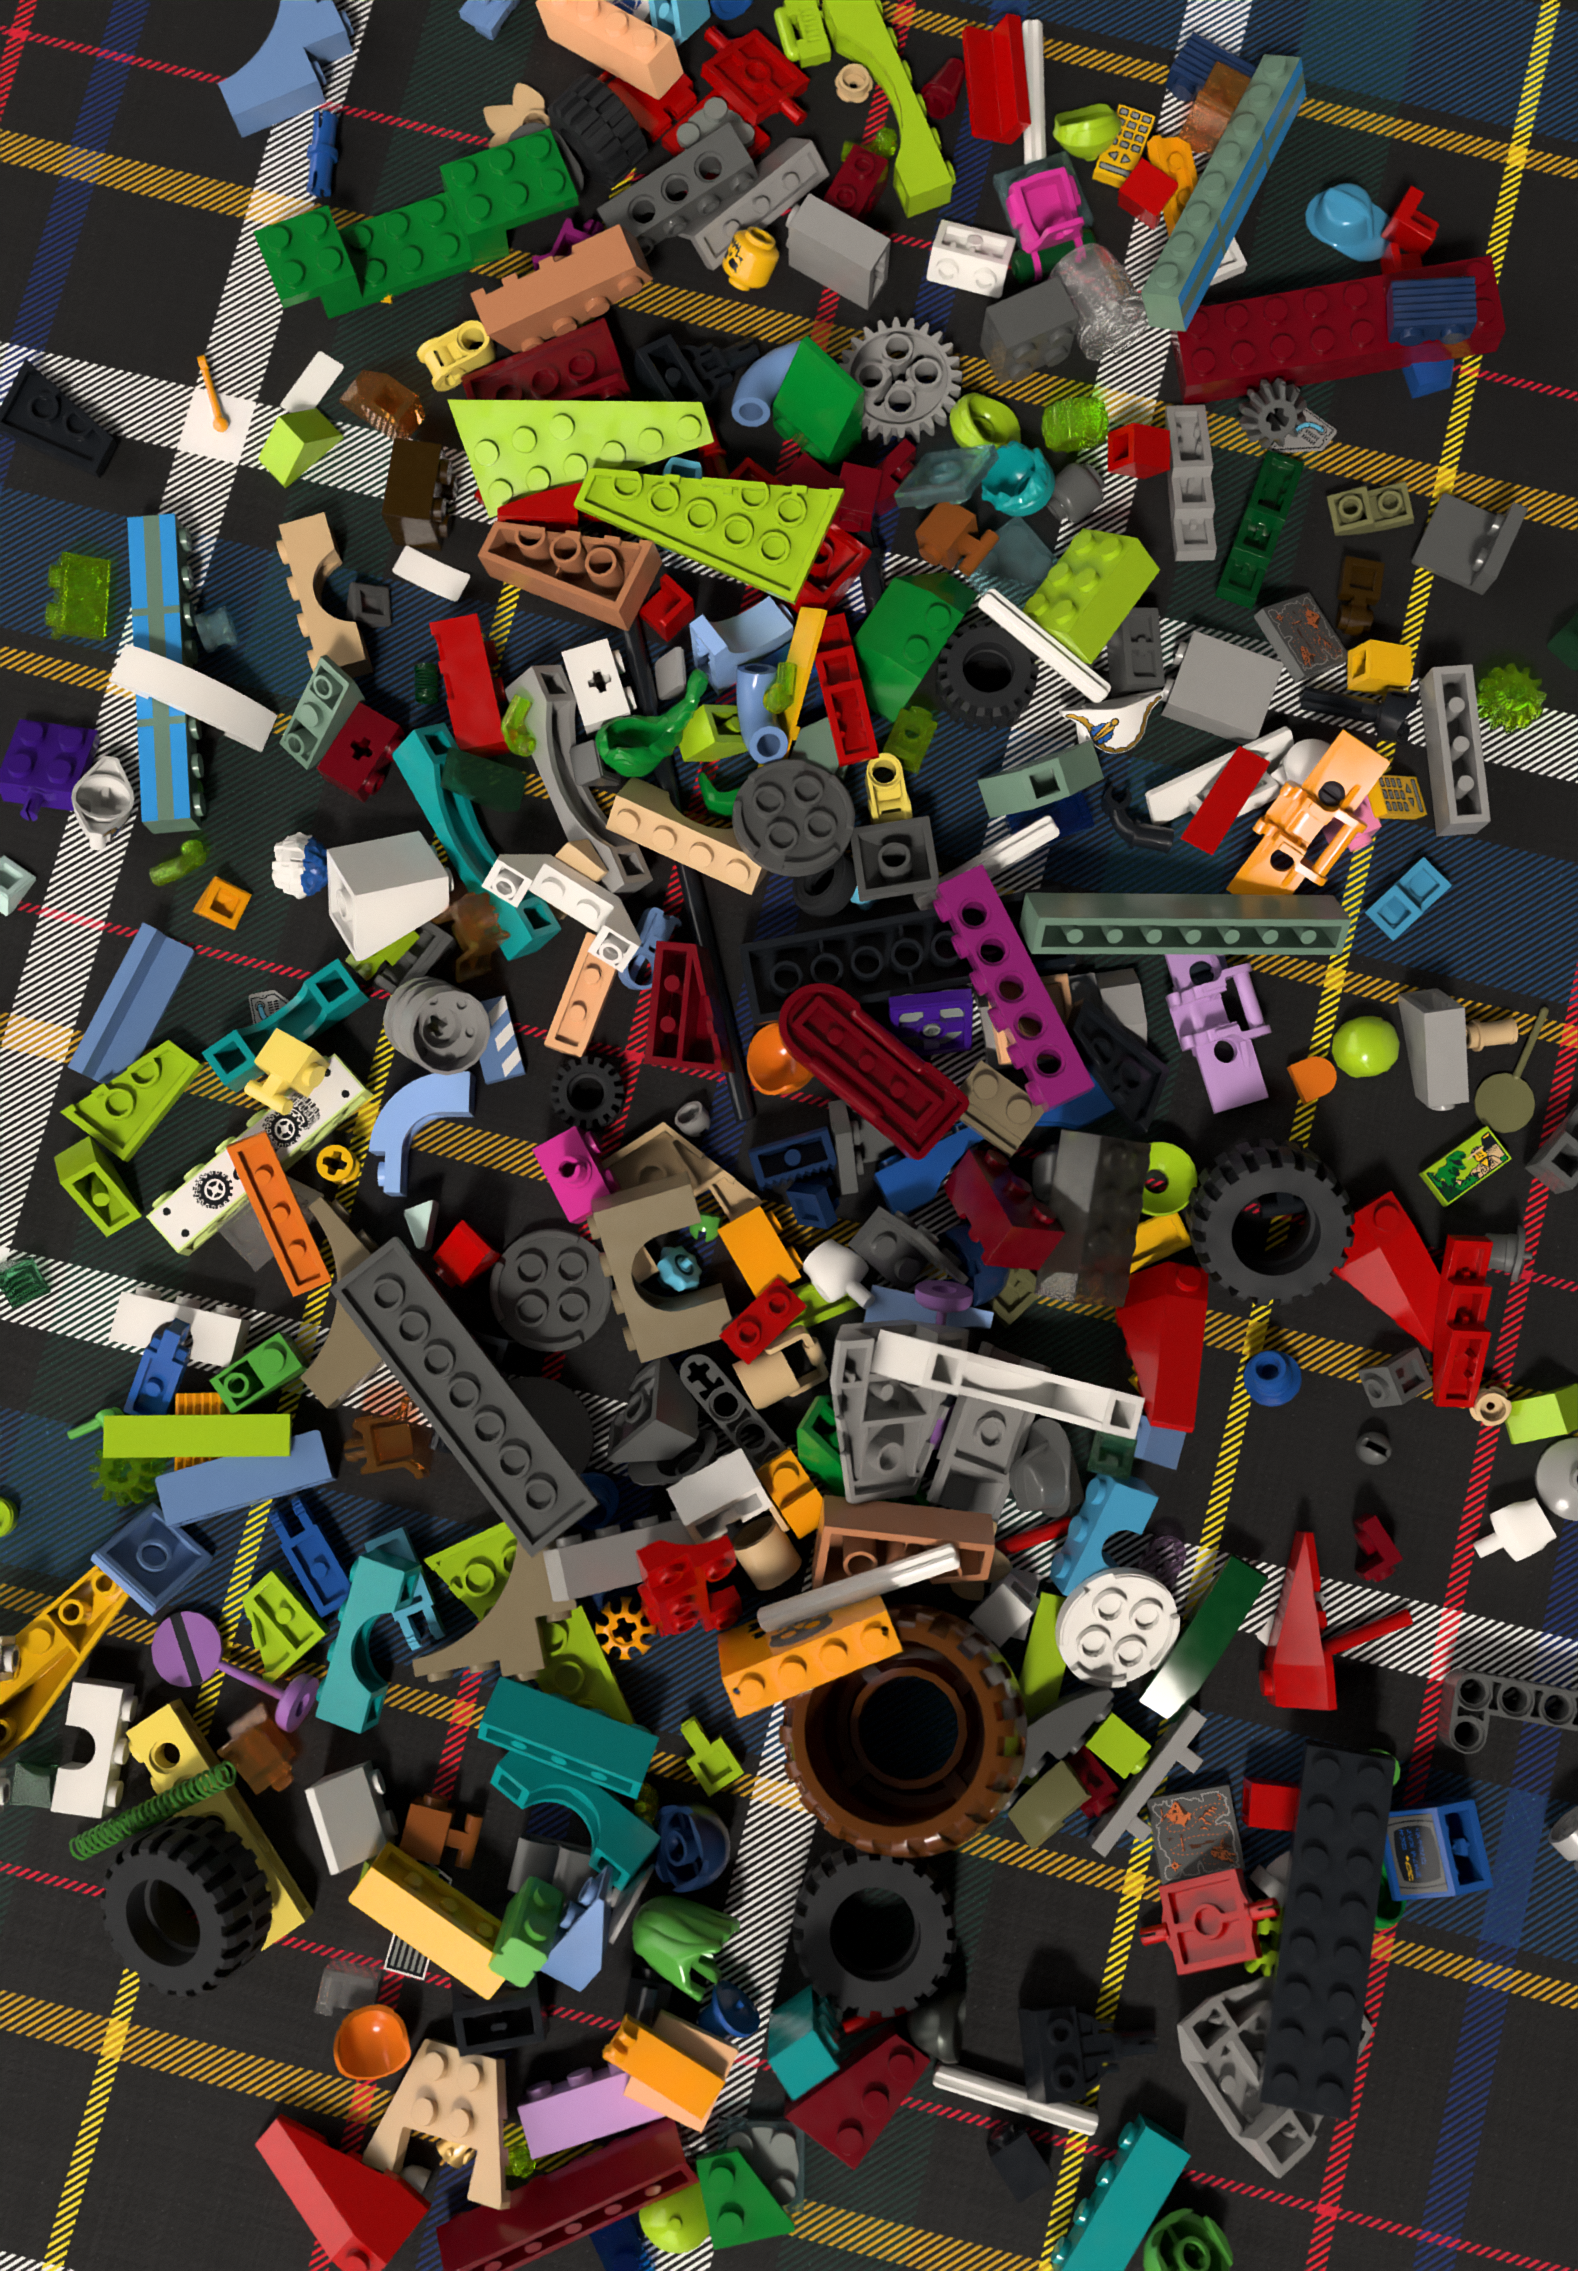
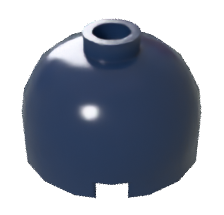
(983, 1279)
(691, 1845)

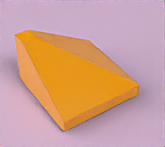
(222, 903)

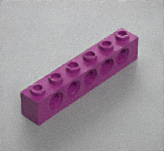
(975, 891)

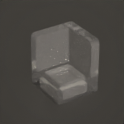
(347, 1986)

